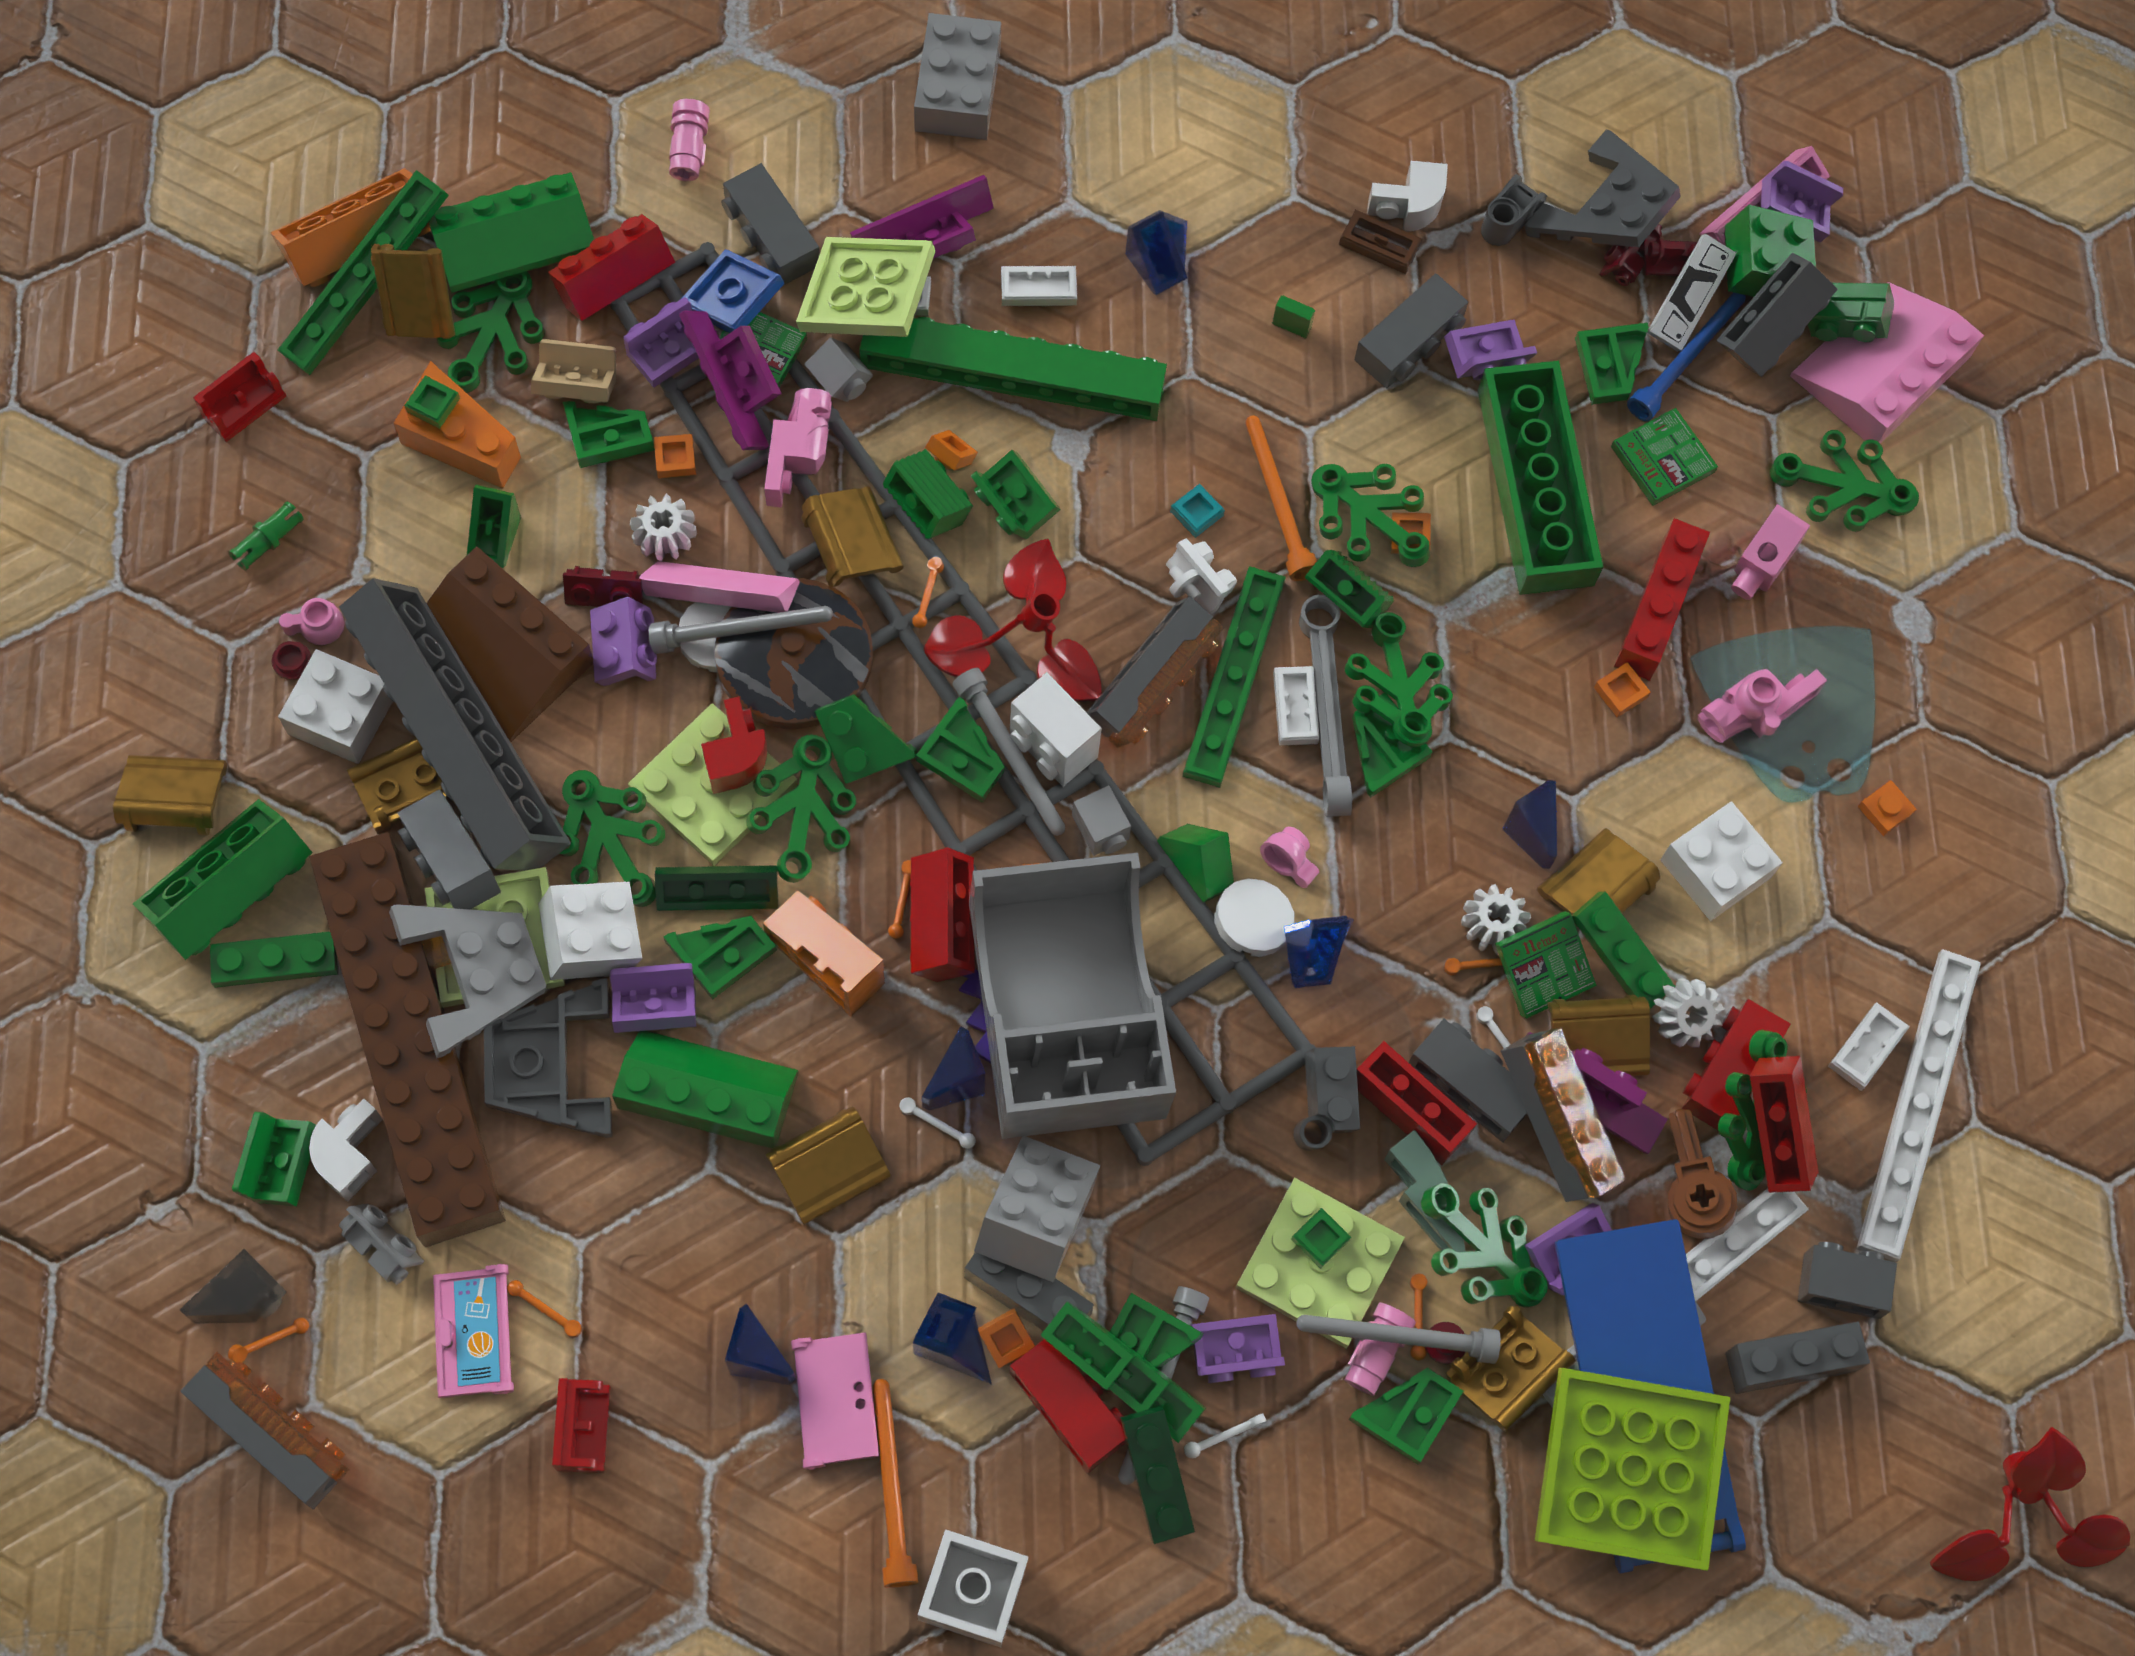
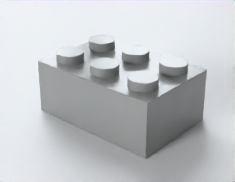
(957, 76)
(1037, 1208)

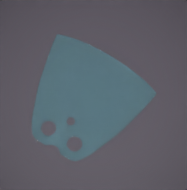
(1835, 720)

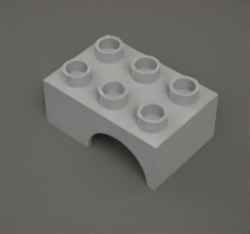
(1069, 996)

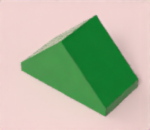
(493, 523)
(1201, 858)

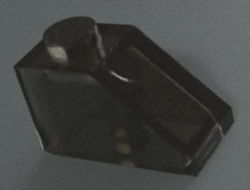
(236, 1294)

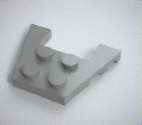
(490, 962)

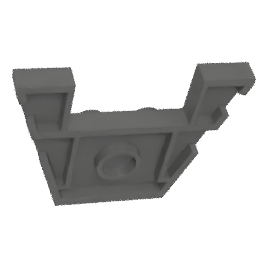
(1623, 206)
(529, 1062)

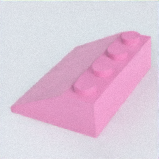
(1887, 379)

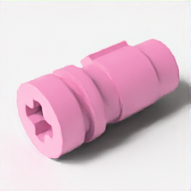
(687, 143)
(1374, 1358)

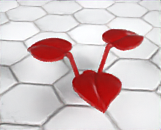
(1038, 578)
(2048, 1465)

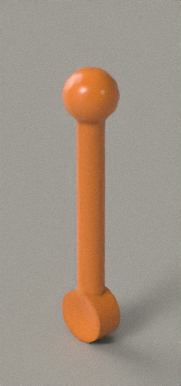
(935, 566)
(896, 930)
(1453, 965)
(1418, 1284)
(571, 1327)
(239, 1353)

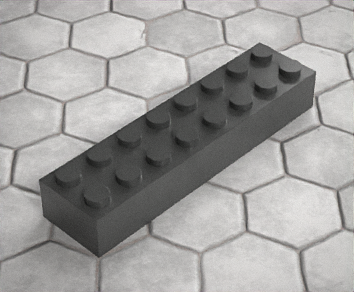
(454, 726)

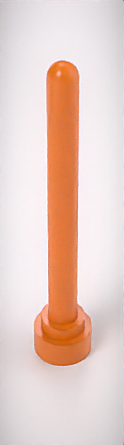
(1300, 558)
(899, 1567)

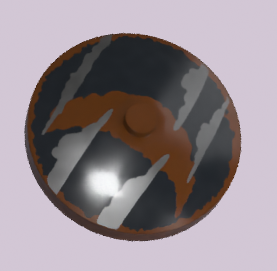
(797, 668)

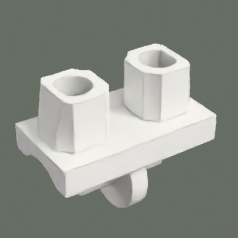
(1196, 578)

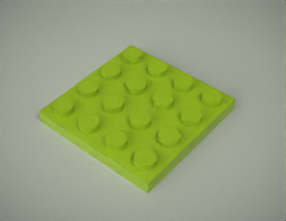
(1632, 1469)

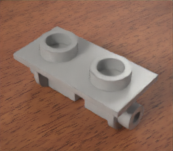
(368, 1228)

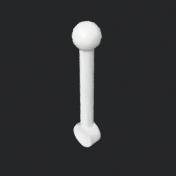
(1485, 1016)
(909, 1107)
(1193, 1449)

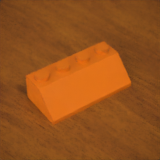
(329, 235)

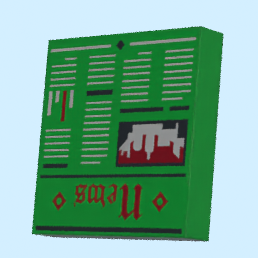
(778, 343)
(1664, 456)
(1545, 964)

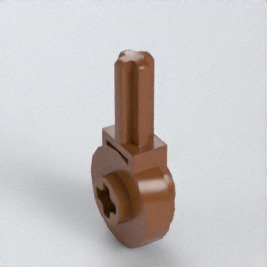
(1698, 1179)

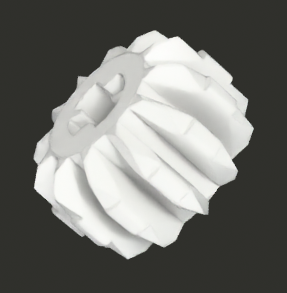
(661, 516)
(1496, 906)
(1701, 1016)

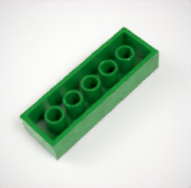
(1539, 478)

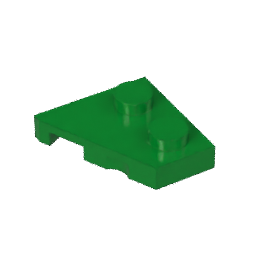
(1610, 360)
(607, 433)
(860, 740)
(961, 753)
(1381, 753)
(722, 952)
(1153, 1331)
(1410, 1413)

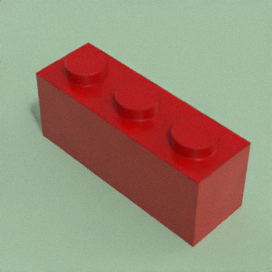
(611, 266)
(941, 915)
(1707, 1091)
(1413, 1102)
(1784, 1124)
(1070, 1404)

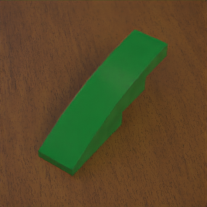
(1121, 1369)

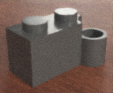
(1330, 1094)

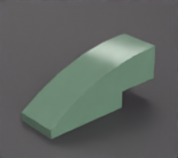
(1420, 1171)

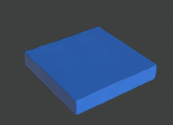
(733, 291)

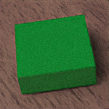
(1293, 316)
(432, 402)
(1321, 1238)

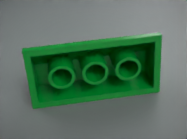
(511, 231)
(223, 879)
(705, 1088)

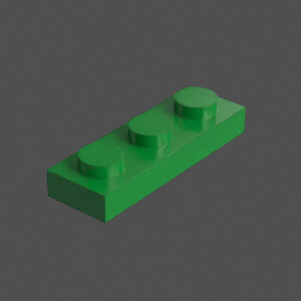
(1621, 948)
(273, 959)

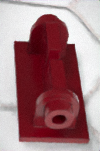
(1666, 256)
(1625, 261)
(594, 589)

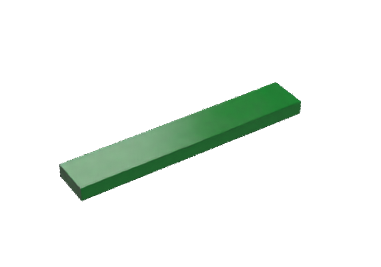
(356, 278)
(1234, 677)

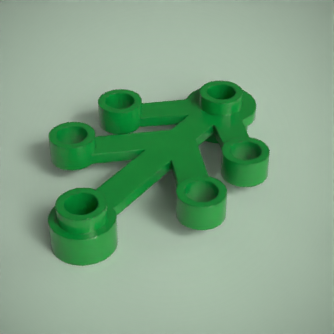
(491, 324)
(1850, 482)
(1368, 508)
(1387, 634)
(804, 802)
(605, 831)
(1747, 1163)
(1488, 1248)

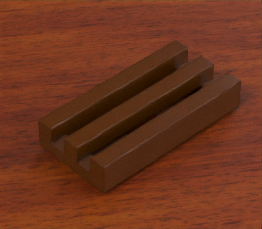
(1378, 247)

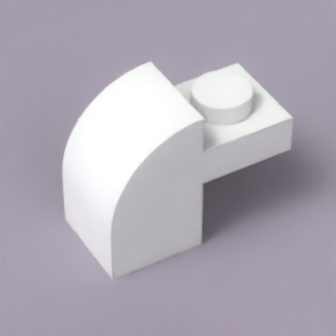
(1417, 201)
(335, 1149)

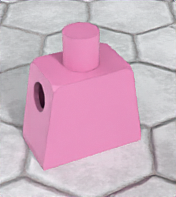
(1768, 552)

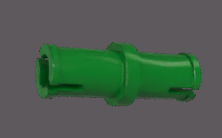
(266, 535)

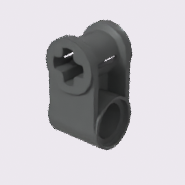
(1513, 207)

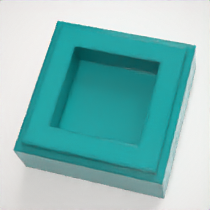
(1197, 510)

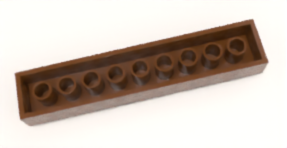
(391, 999)

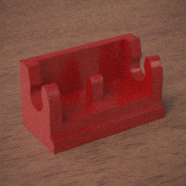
(239, 397)
(581, 1426)

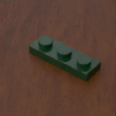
(716, 888)
(1157, 1474)

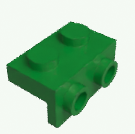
(1015, 495)
(274, 1160)

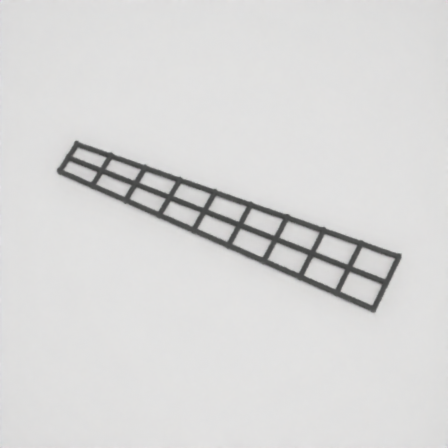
(1025, 811)

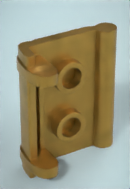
(412, 292)
(850, 534)
(394, 782)
(168, 792)
(1600, 866)
(1610, 1028)
(828, 1165)
(1520, 1376)

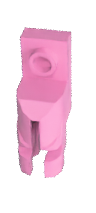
(798, 443)
(1723, 719)

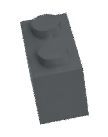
(1847, 1280)

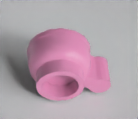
(318, 622)
(1759, 700)
(1287, 855)

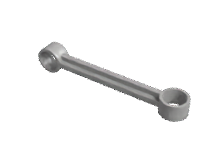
(1336, 783)

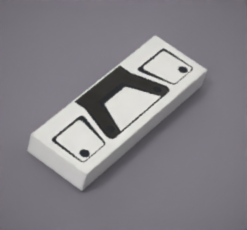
(1691, 292)

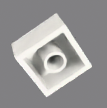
(336, 706)
(1054, 730)
(1721, 861)
(589, 929)
(972, 1588)

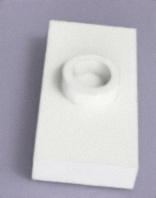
(1038, 285)
(1296, 705)
(1868, 1046)

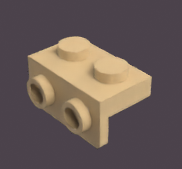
(575, 371)

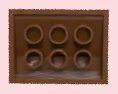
(507, 641)

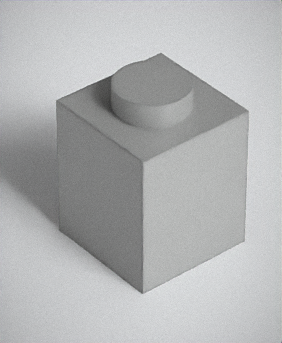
(839, 370)
(1101, 821)

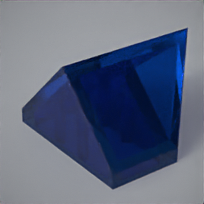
(1158, 250)
(1534, 824)
(1315, 949)
(957, 1076)
(952, 1338)
(754, 1353)

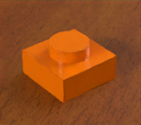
(951, 450)
(675, 456)
(1412, 523)
(1622, 689)
(1887, 808)
(1006, 1337)

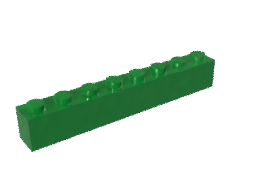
(1020, 367)

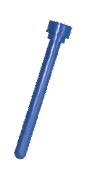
(1646, 401)

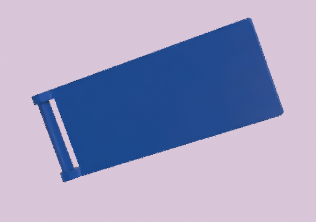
(1640, 1322)

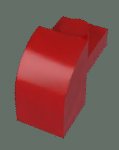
(738, 758)

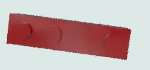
(1662, 598)

